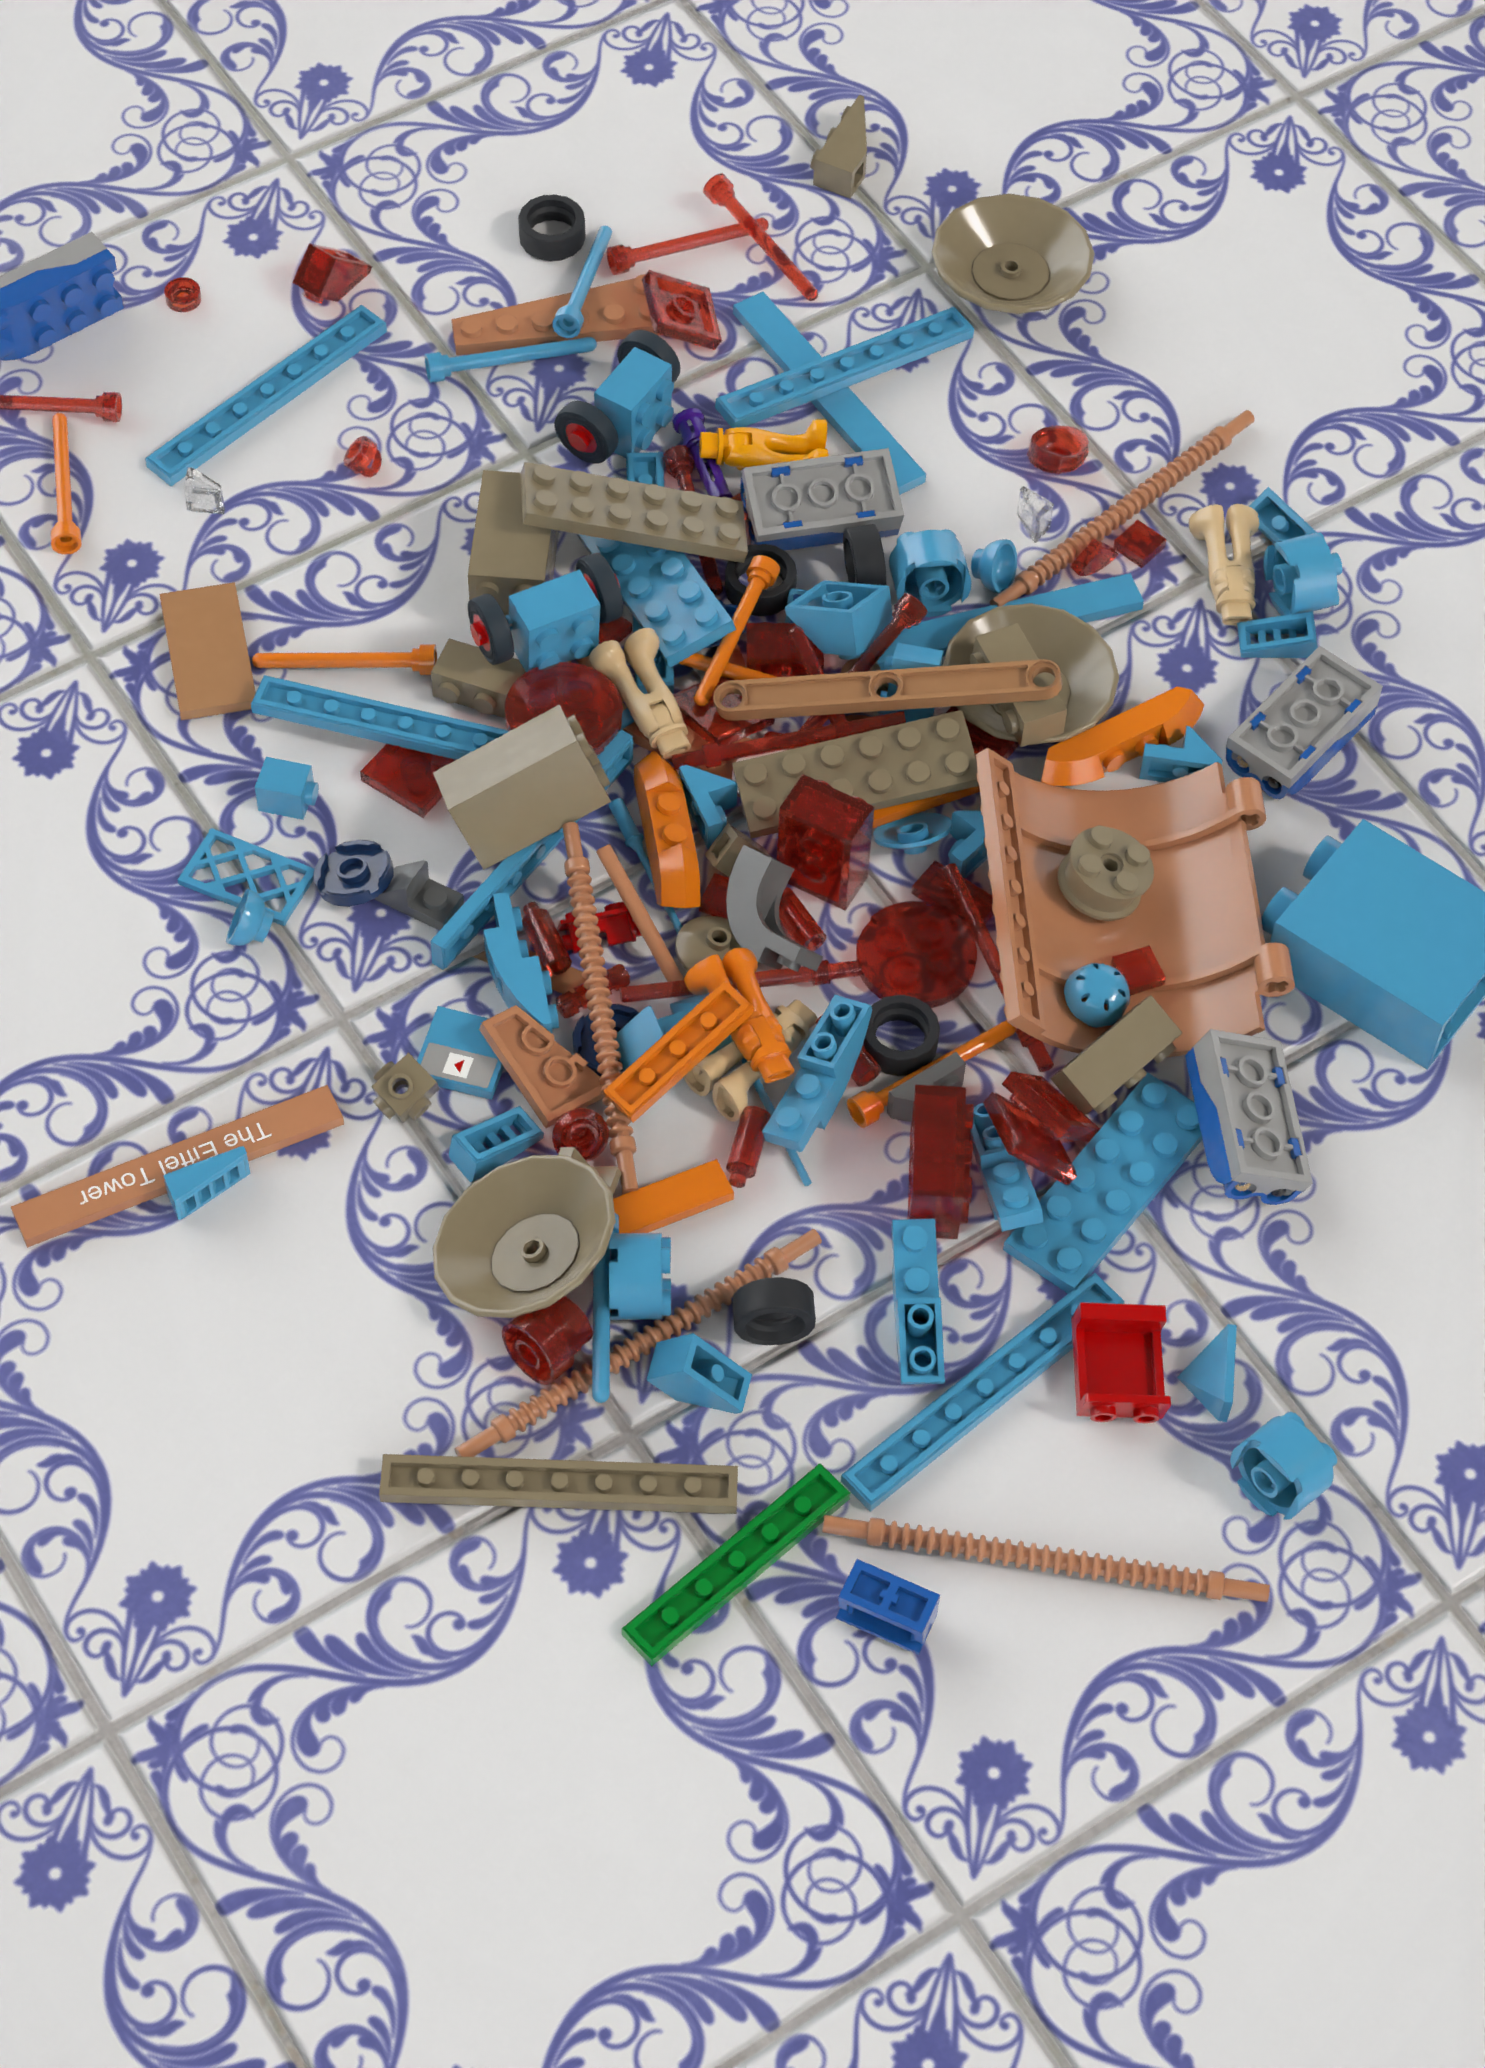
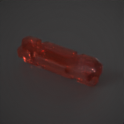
(569, 1003)

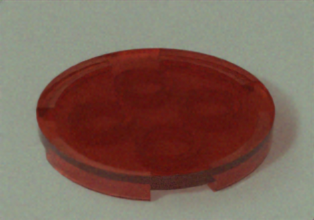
(577, 690)
(917, 953)

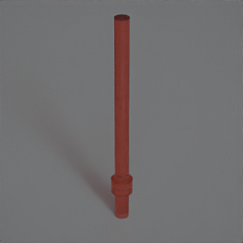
(713, 755)
(991, 955)
(824, 974)

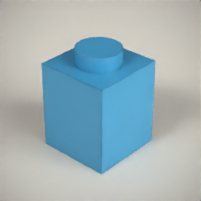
(285, 788)

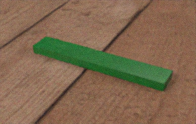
(735, 1564)

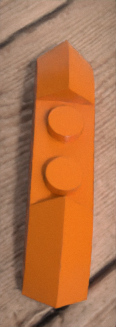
(1122, 738)
(667, 833)

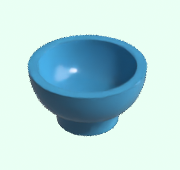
(995, 565)
(249, 920)

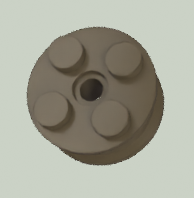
(1105, 873)

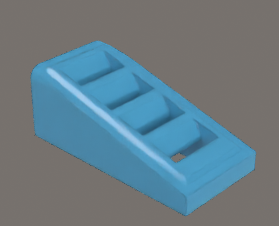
(1279, 648)
(475, 1160)
(203, 1181)

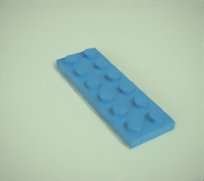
(665, 595)
(1113, 1184)

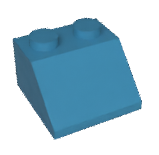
(842, 616)

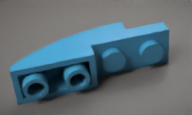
(513, 971)
(823, 1074)
(1003, 1176)
(917, 1302)

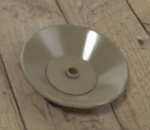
(1013, 253)
(1054, 635)
(523, 1236)

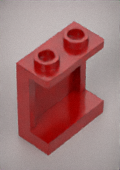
(1119, 1362)

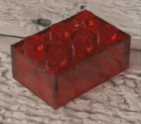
(825, 840)
(940, 1158)

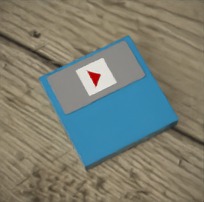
(460, 1055)

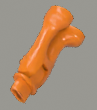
(760, 1035)

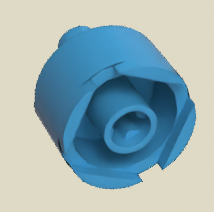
(930, 569)
(1302, 574)
(637, 1278)
(1283, 1466)

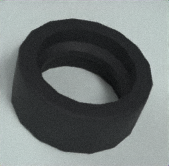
(548, 209)
(864, 555)
(770, 600)
(909, 1010)
(773, 1311)

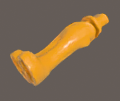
(755, 447)

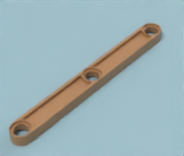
(916, 689)

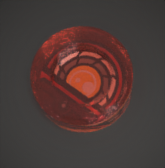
(182, 294)

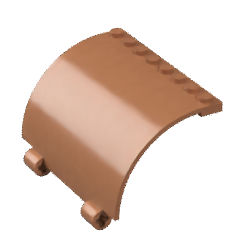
(1194, 916)

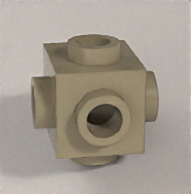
(407, 1074)

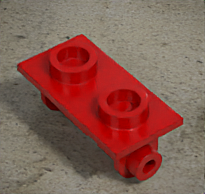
(614, 921)

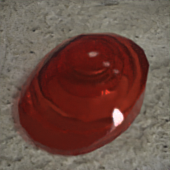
(1058, 449)

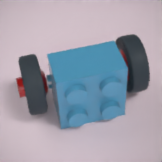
(626, 405)
(551, 619)

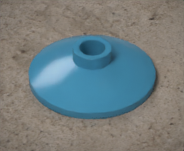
(913, 832)

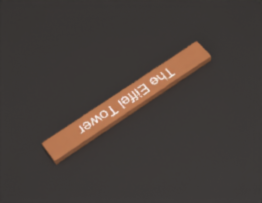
(143, 1177)

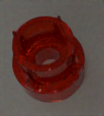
(547, 1340)

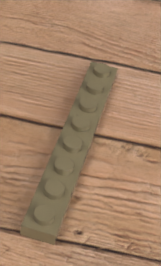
(559, 1484)

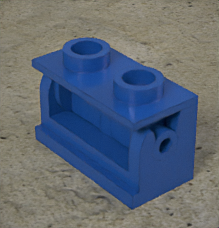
(888, 1606)

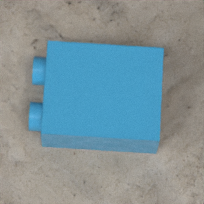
(1385, 940)

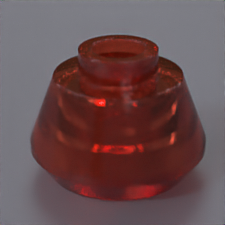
(583, 1130)

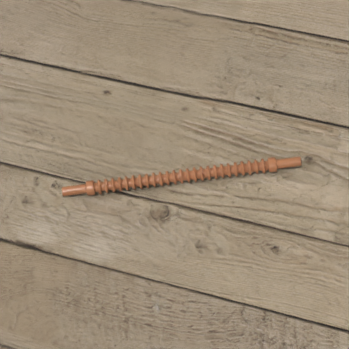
(1217, 440)
(577, 869)
(504, 1427)
(1213, 1584)

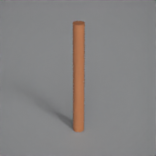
(639, 913)

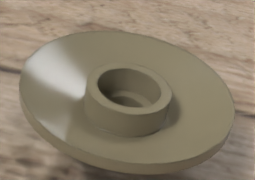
(700, 940)

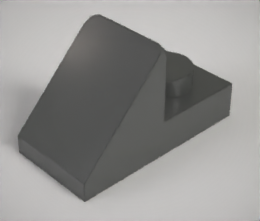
(421, 897)
(944, 1073)

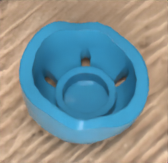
(1100, 986)

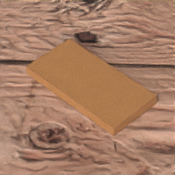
(208, 651)

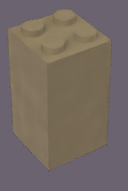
(505, 551)
(523, 786)

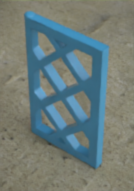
(242, 848)

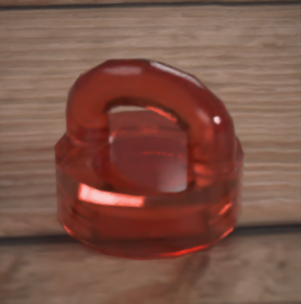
(360, 455)

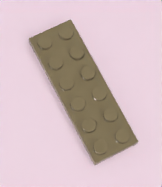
(633, 512)
(877, 765)

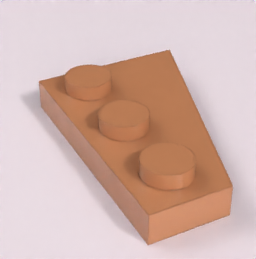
(539, 1066)

